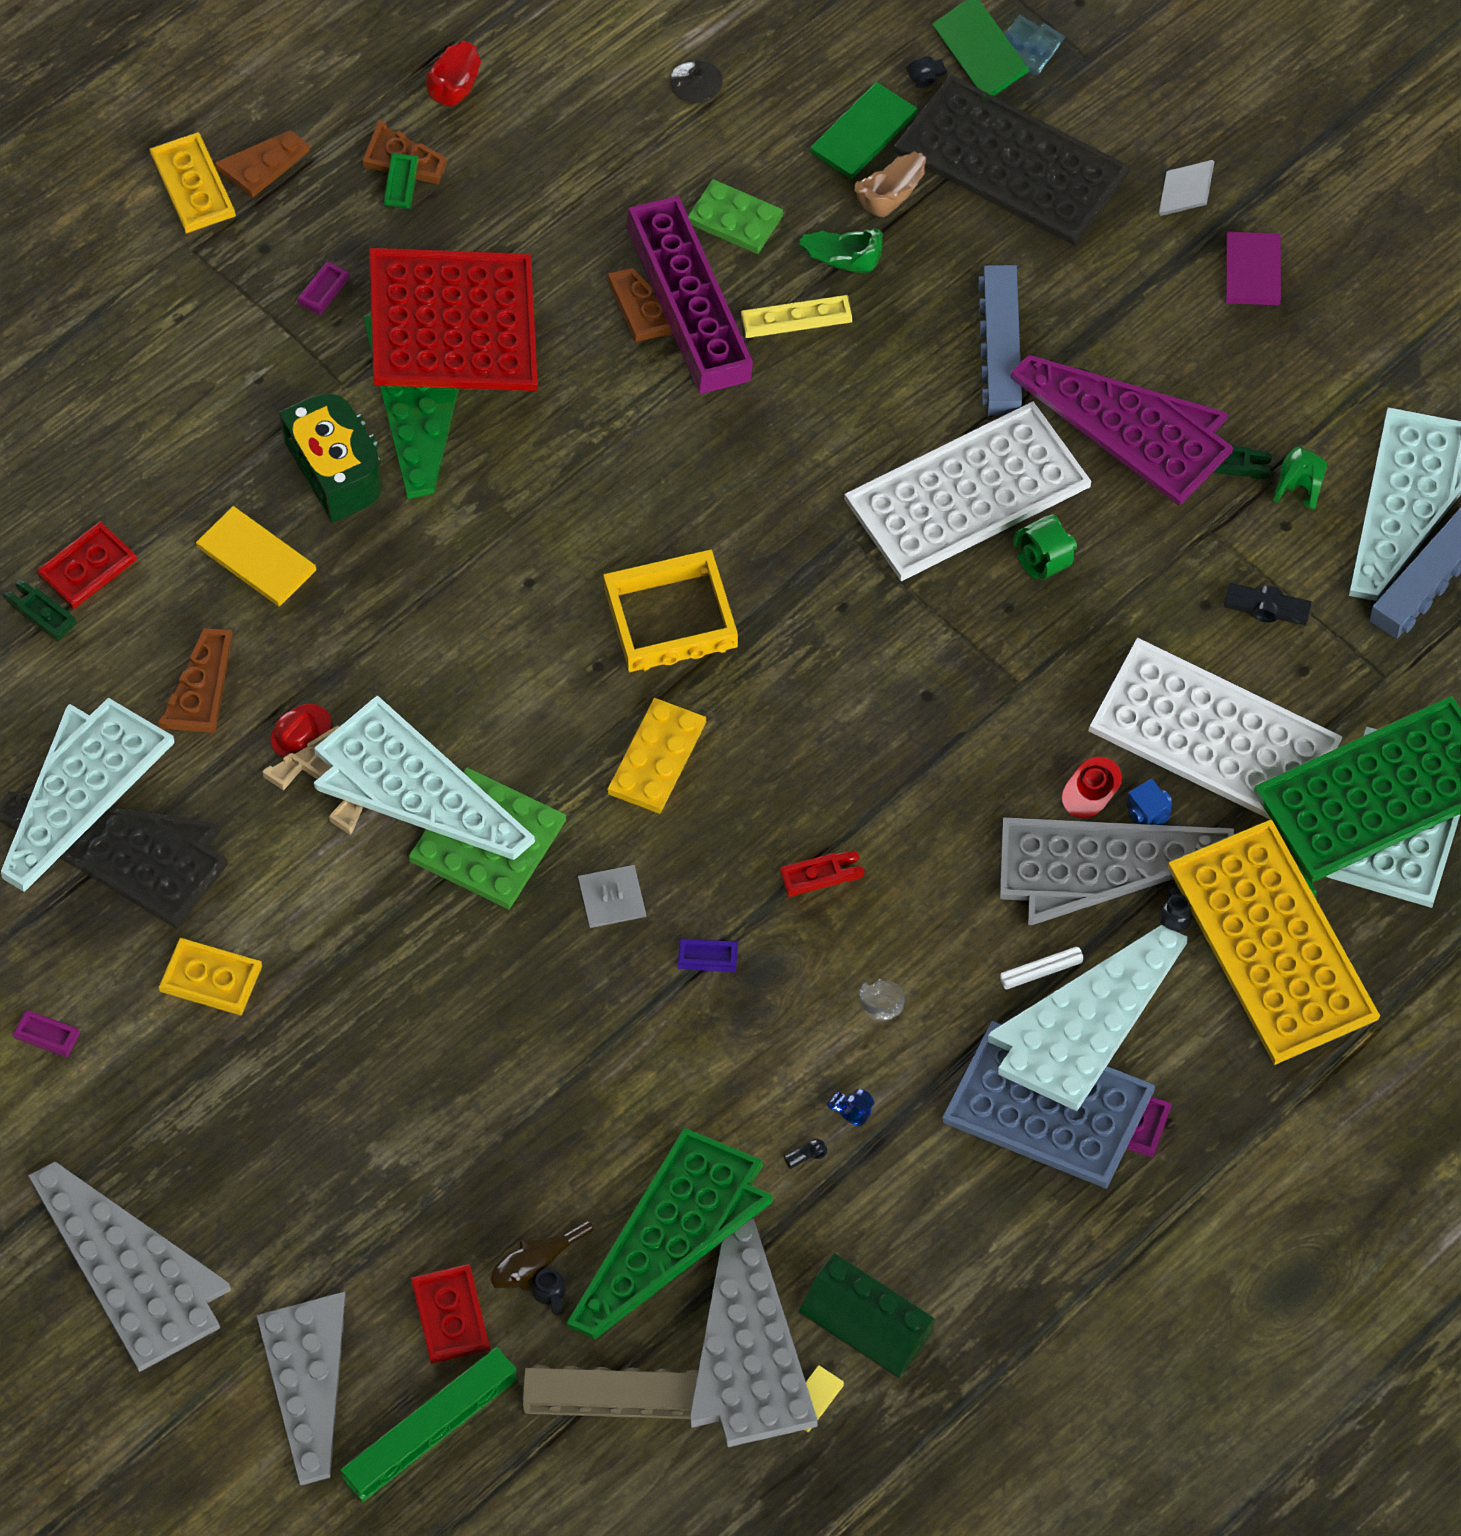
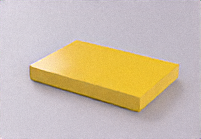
(210, 976)

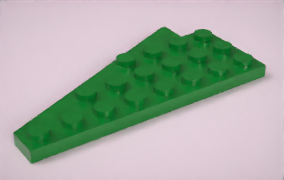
(685, 1213)

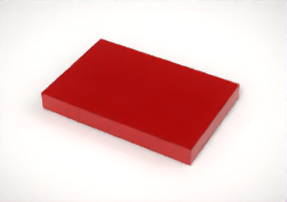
(86, 565)
(450, 1314)

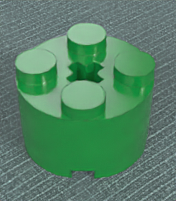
(1044, 547)

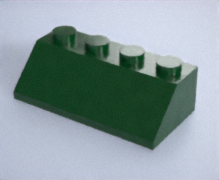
(867, 1315)

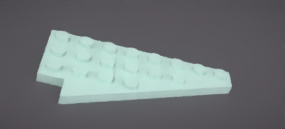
(1409, 495)

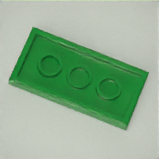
(981, 47)
(863, 130)

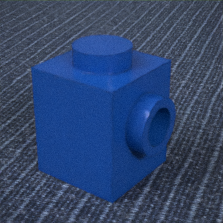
(1149, 804)

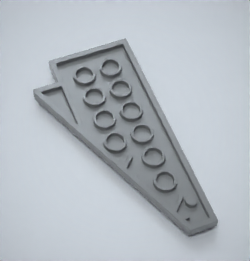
(1083, 863)
(748, 1357)

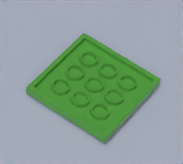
(484, 871)

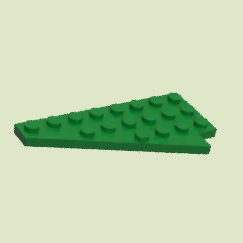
(419, 429)

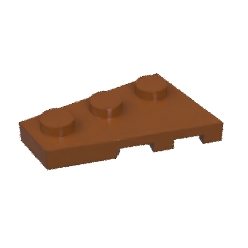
(263, 163)
(638, 305)

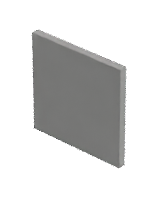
(1186, 187)
(612, 896)

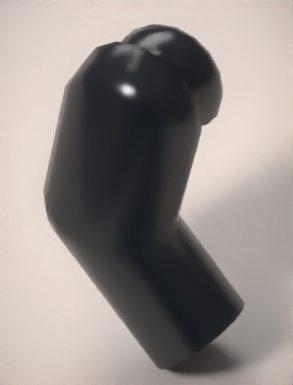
(814, 1148)

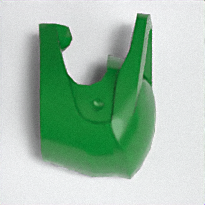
(1302, 469)

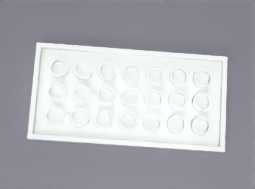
(967, 490)
(1204, 726)

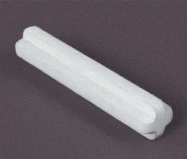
(1041, 967)

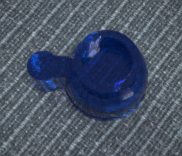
(853, 1107)

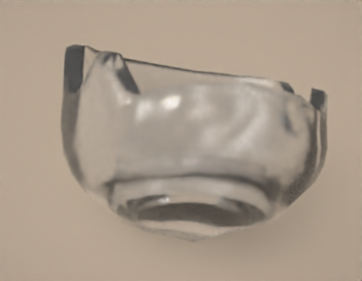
(882, 1000)

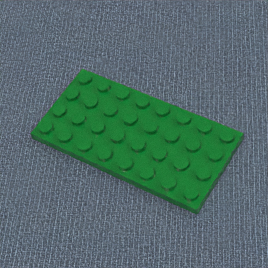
(1369, 791)

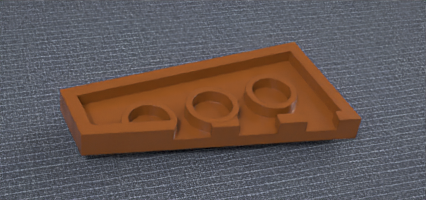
(200, 690)

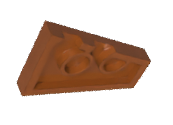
(386, 141)

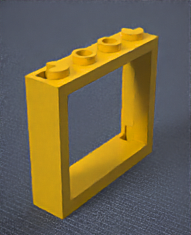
(660, 574)

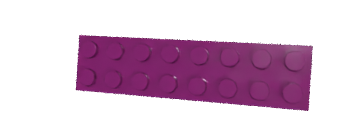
(689, 295)

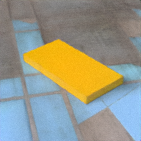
(192, 182)
(256, 556)

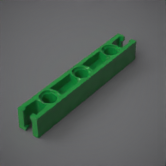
(429, 1424)

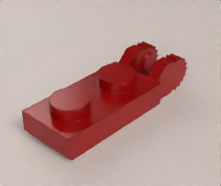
(820, 873)

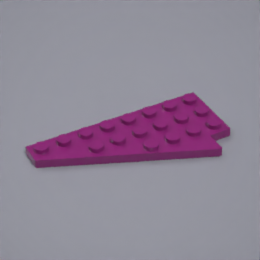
(1150, 432)

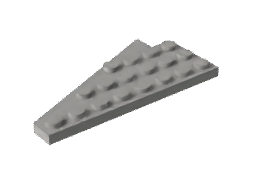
(140, 1278)

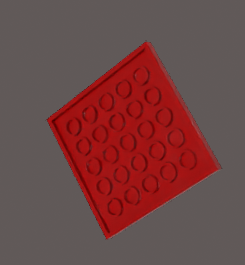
(452, 319)

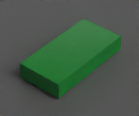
(401, 181)

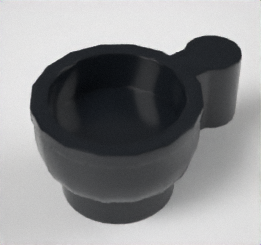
(925, 70)
(1176, 911)
(549, 1289)

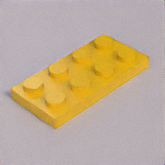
(657, 755)

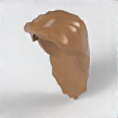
(889, 188)

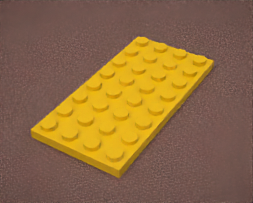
(1273, 942)

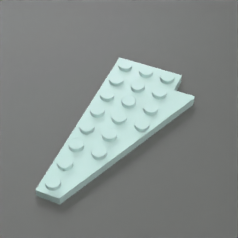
(397, 772)
(82, 776)
(1074, 1032)

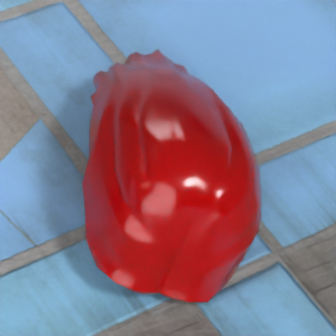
(453, 74)

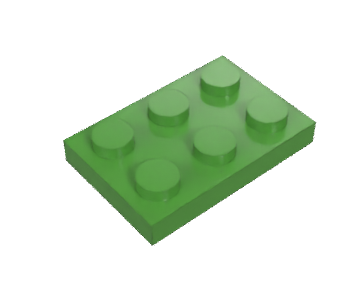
(735, 216)

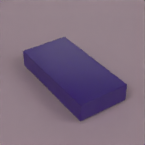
(707, 955)

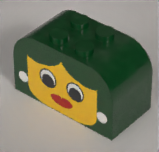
(333, 453)

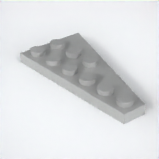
(305, 1369)

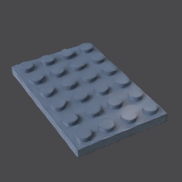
(1014, 1117)

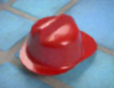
(299, 728)
(1091, 787)

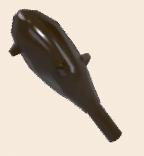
(532, 1257)

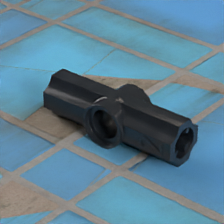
(1267, 604)

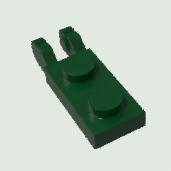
(1238, 463)
(41, 610)

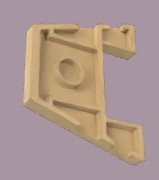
(282, 774)

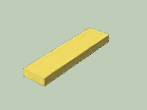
(796, 316)

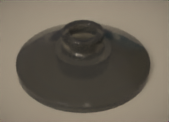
(693, 88)

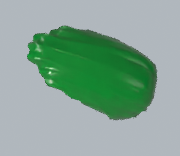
(850, 251)

